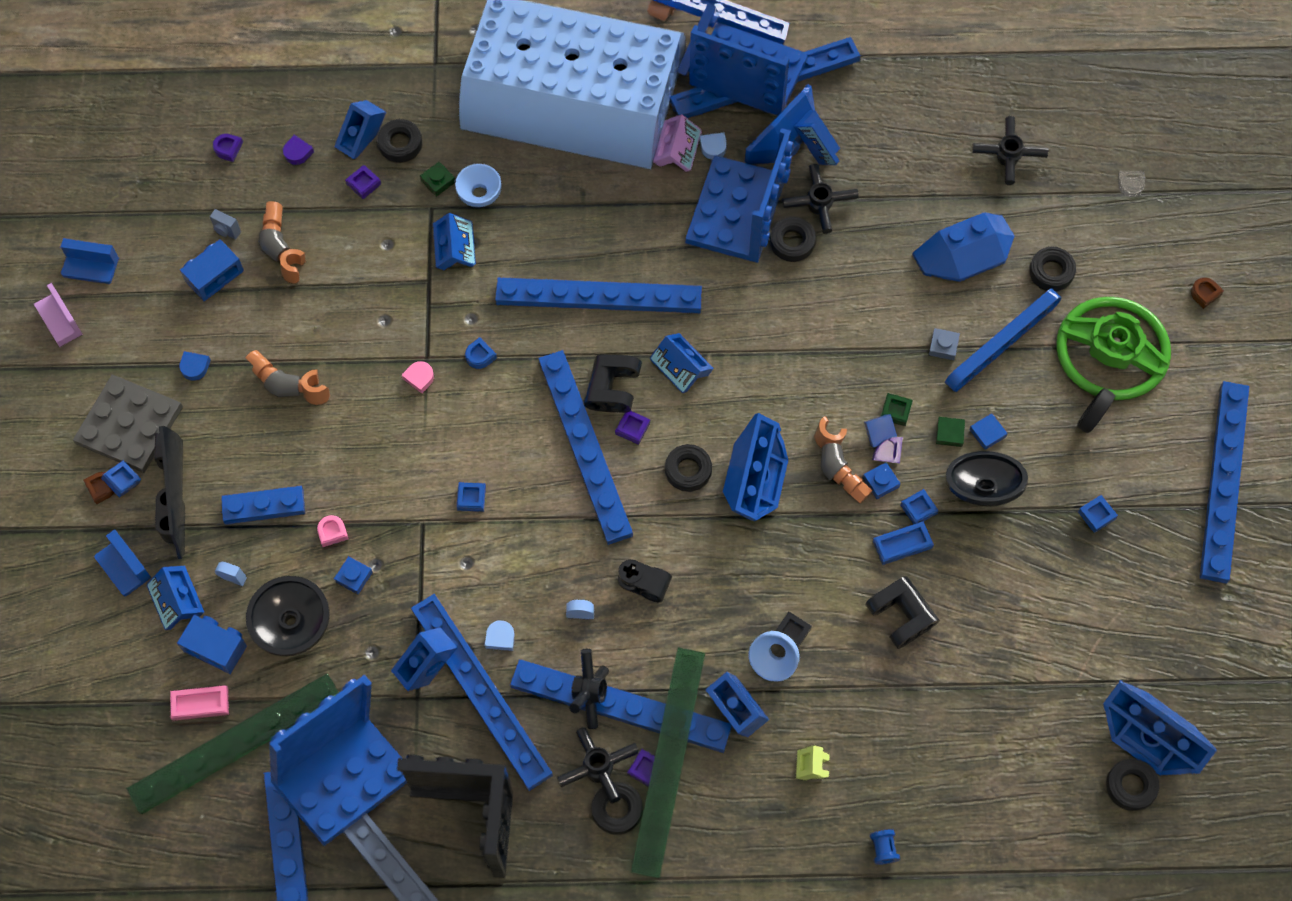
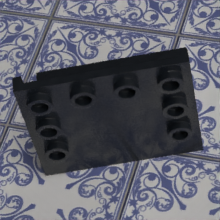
(468, 782)

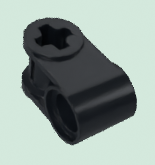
(647, 581)

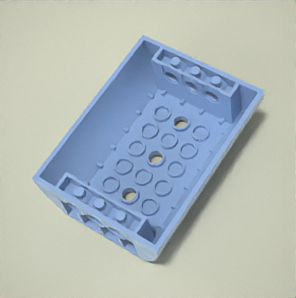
(567, 103)

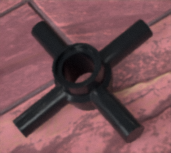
(1008, 158)
(818, 206)
(589, 689)
(601, 774)

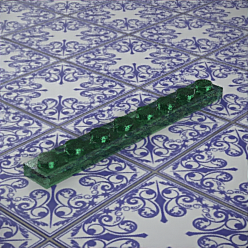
(229, 745)
(668, 763)

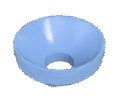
(478, 176)
(769, 665)

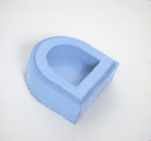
(713, 145)
(230, 573)
(580, 609)
(500, 636)

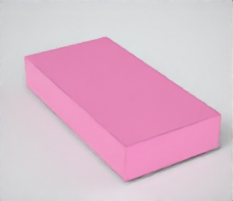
(199, 703)

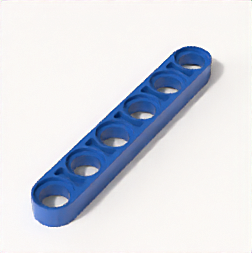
(1003, 340)

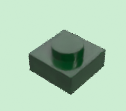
(437, 179)

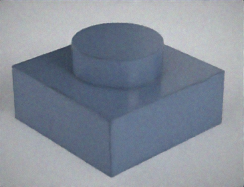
(225, 224)
(944, 344)

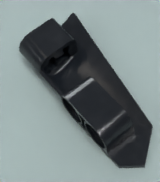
(170, 458)

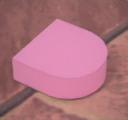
(419, 376)
(331, 530)

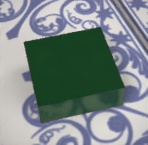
(898, 408)
(950, 431)

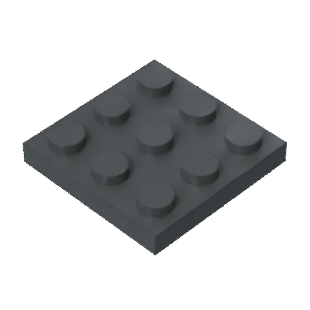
(126, 422)

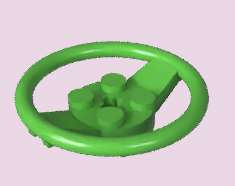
(1100, 337)

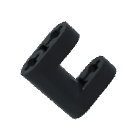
(600, 394)
(913, 605)

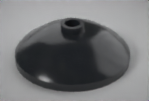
(986, 478)
(276, 604)

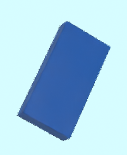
(903, 543)

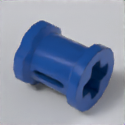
(884, 847)

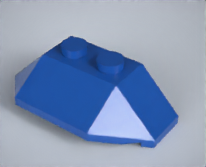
(765, 146)
(966, 248)
(756, 469)
(1155, 732)

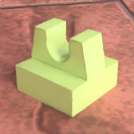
(810, 763)

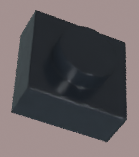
(794, 628)

